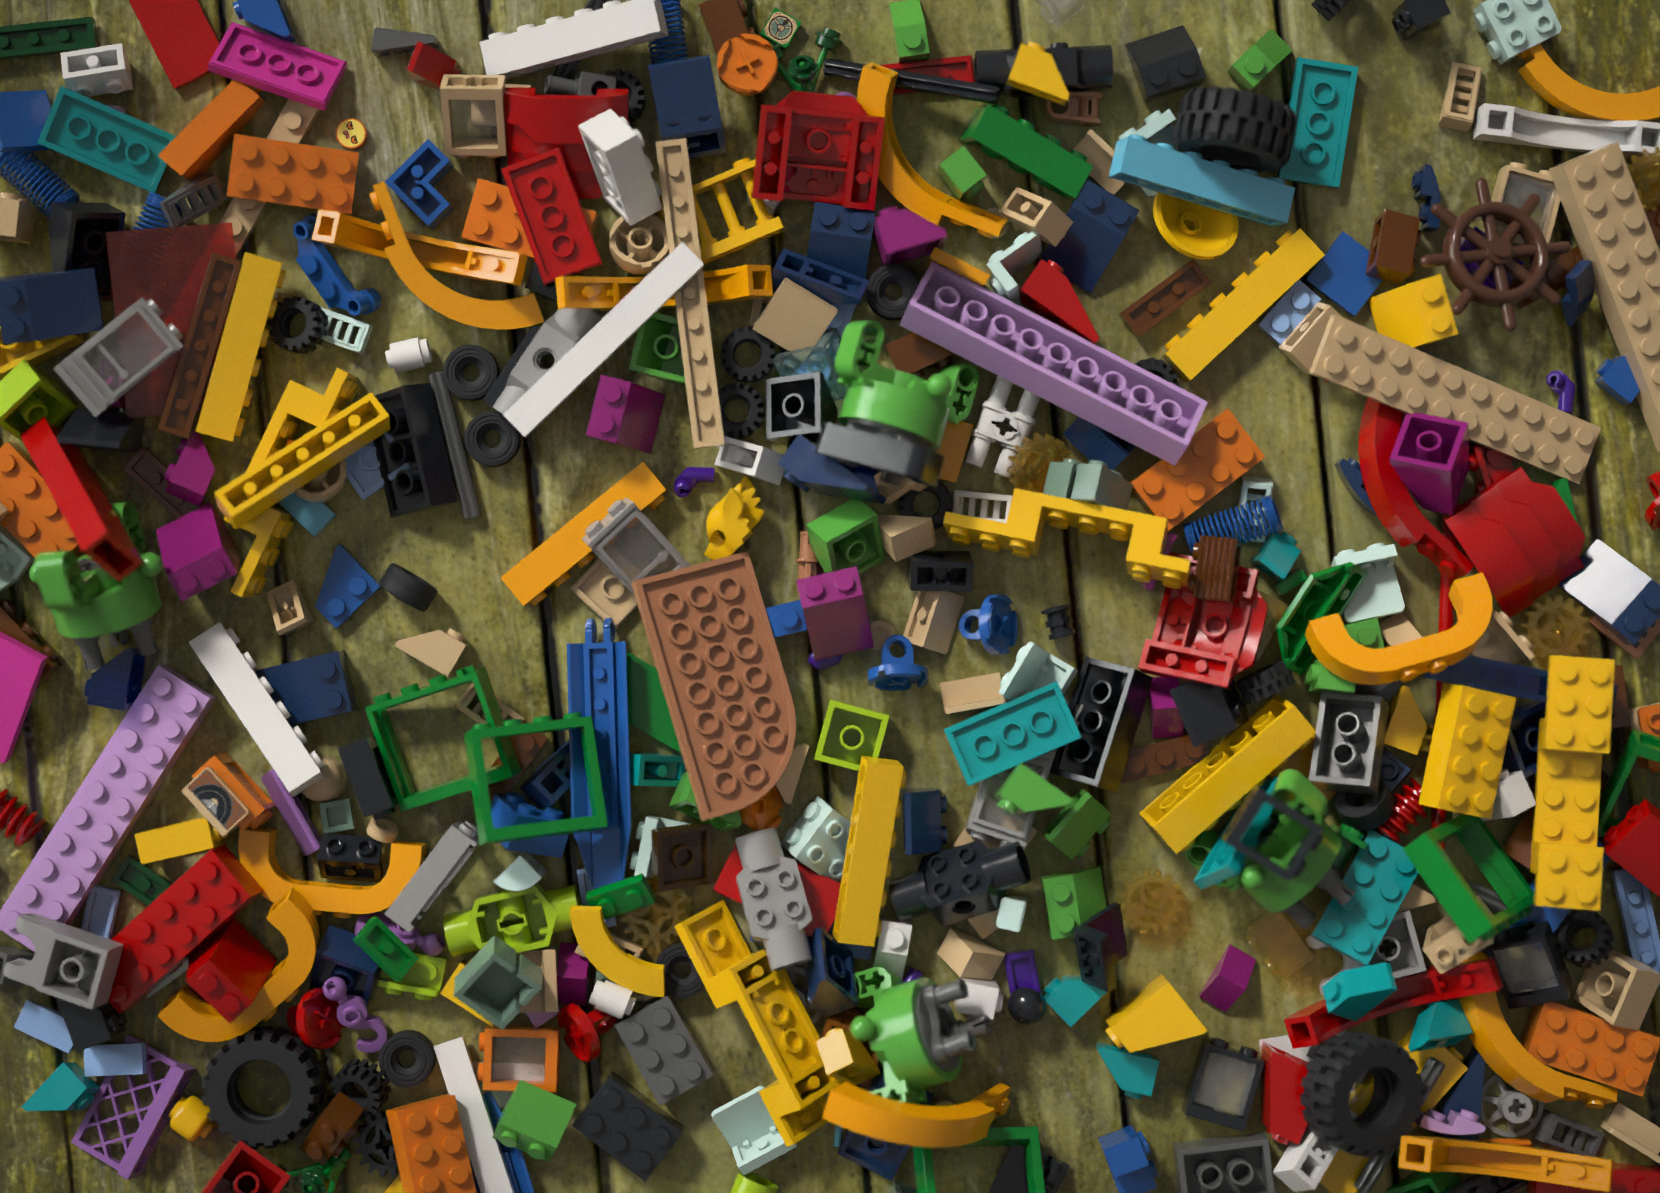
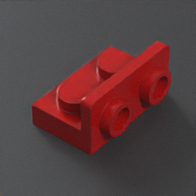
(1488, 466)

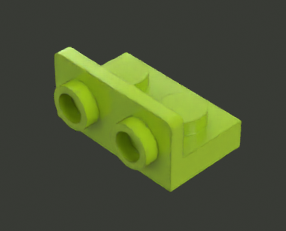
(423, 978)

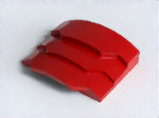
(552, 121)
(818, 151)
(1518, 539)
(1206, 637)

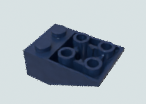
(688, 105)

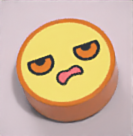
(351, 133)

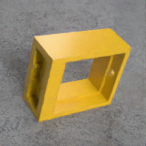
(177, 840)

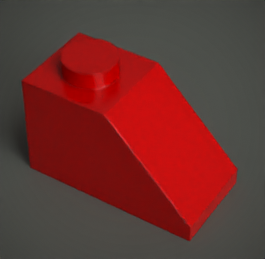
(429, 65)

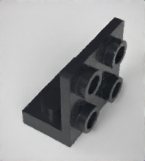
(1100, 945)

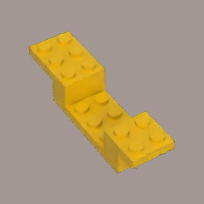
(275, 523)
(1026, 525)
(1569, 782)
(773, 1013)

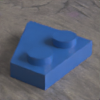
(344, 587)

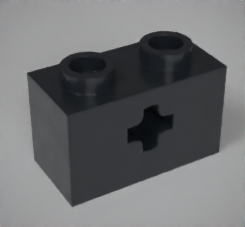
(1418, 16)
(940, 571)

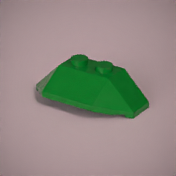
(1319, 596)

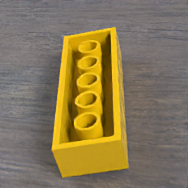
(1228, 773)

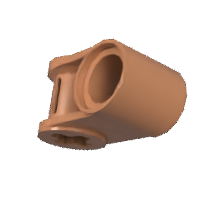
(1077, 109)

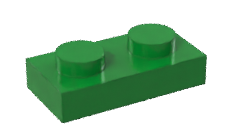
(622, 896)
(385, 949)

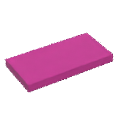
(277, 66)
(19, 678)

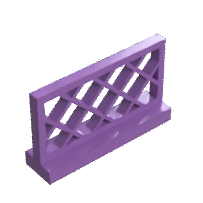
(151, 1124)

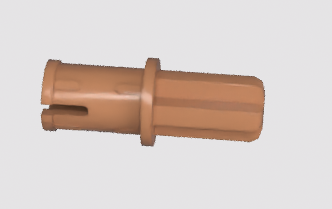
(807, 558)

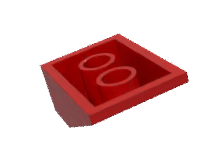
(1054, 299)

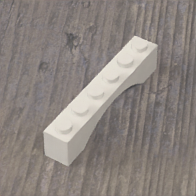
(1536, 129)

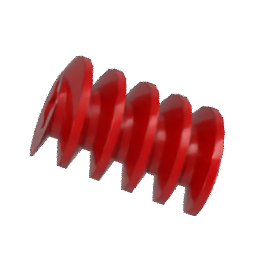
(1403, 813)
(16, 821)

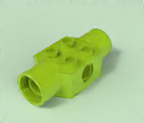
(519, 918)

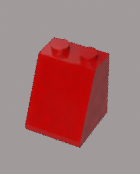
(230, 970)
(1281, 1094)
(246, 1172)

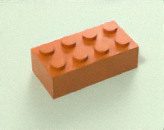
(292, 174)
(495, 222)
(1209, 464)
(32, 509)
(1590, 1046)
(431, 1146)

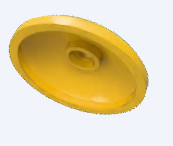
(1194, 228)

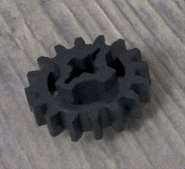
(368, 1148)

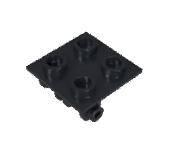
(1013, 1175)

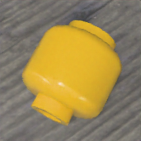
(190, 1118)

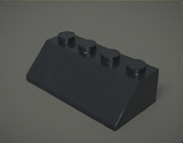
(418, 442)
(1107, 723)

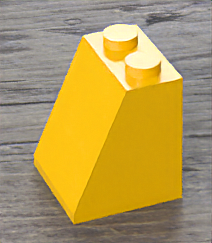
(1414, 313)
(1153, 1018)

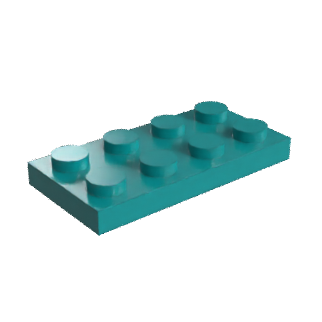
(1323, 107)
(105, 139)
(1012, 733)
(1226, 860)
(1380, 882)

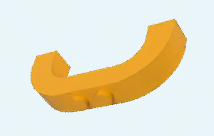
(1407, 660)
(259, 858)
(201, 1022)

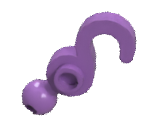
(431, 943)
(353, 1014)

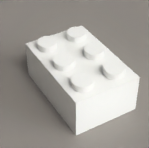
(621, 166)

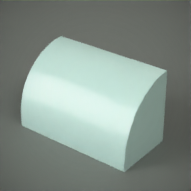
(521, 873)

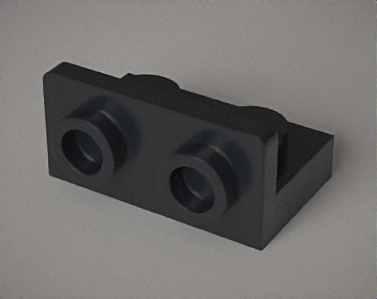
(350, 857)

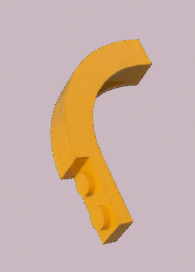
(1581, 100)
(899, 176)
(432, 253)
(721, 287)
(476, 312)
(1515, 1064)
(915, 1123)
(1505, 1160)

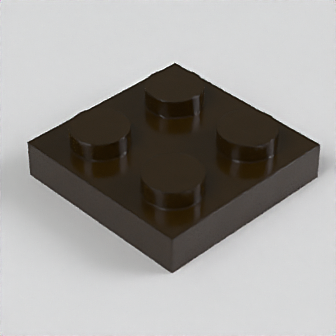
(682, 856)

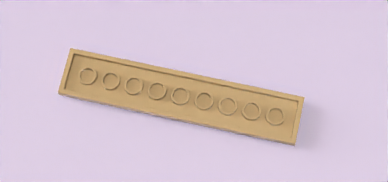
(1429, 386)

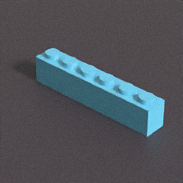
(1201, 181)

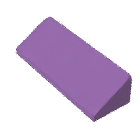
(293, 814)

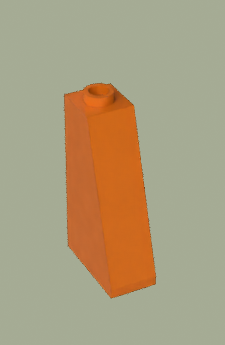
(212, 130)

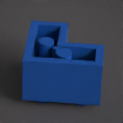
(416, 181)
(514, 810)
(1127, 1160)

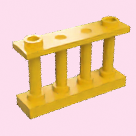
(738, 236)

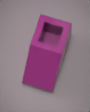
(193, 471)

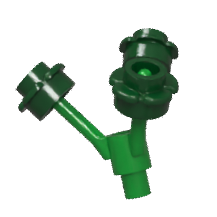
(803, 70)
(317, 1181)

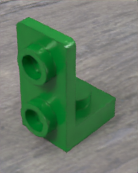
(1349, 840)

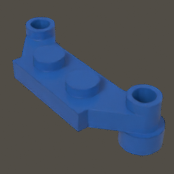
(328, 276)

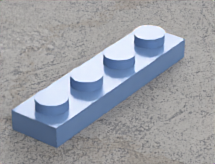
(1637, 918)

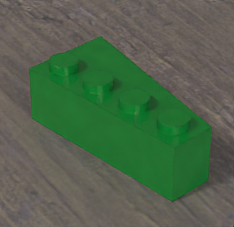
(1027, 150)

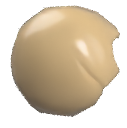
(331, 785)

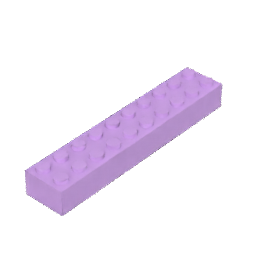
(1053, 363)
(109, 801)

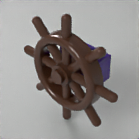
(1485, 264)

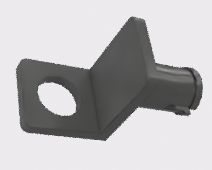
(579, 85)

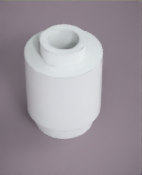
(408, 354)
(612, 999)

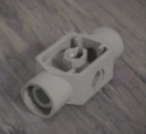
(554, 339)
(773, 899)

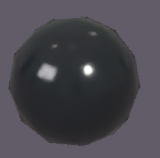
(1026, 1005)

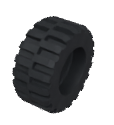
(1236, 128)
(1393, 1100)
(235, 1115)

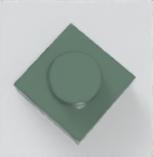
(337, 815)

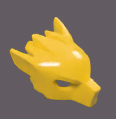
(732, 520)

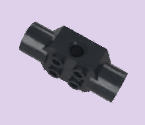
(1079, 67)
(960, 882)

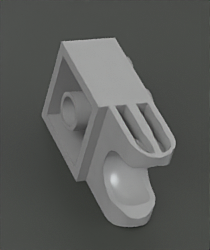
(1403, 957)
(66, 961)

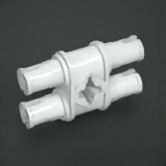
(995, 412)

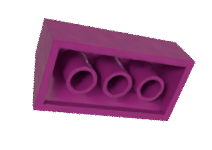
(905, 236)

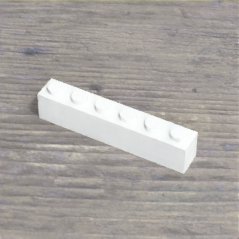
(573, 38)
(256, 709)

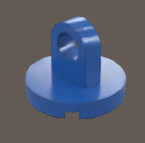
(996, 624)
(897, 673)

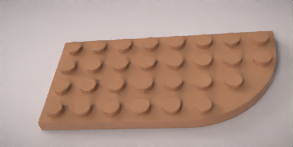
(720, 679)

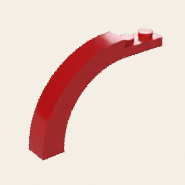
(1391, 497)
(1315, 1024)

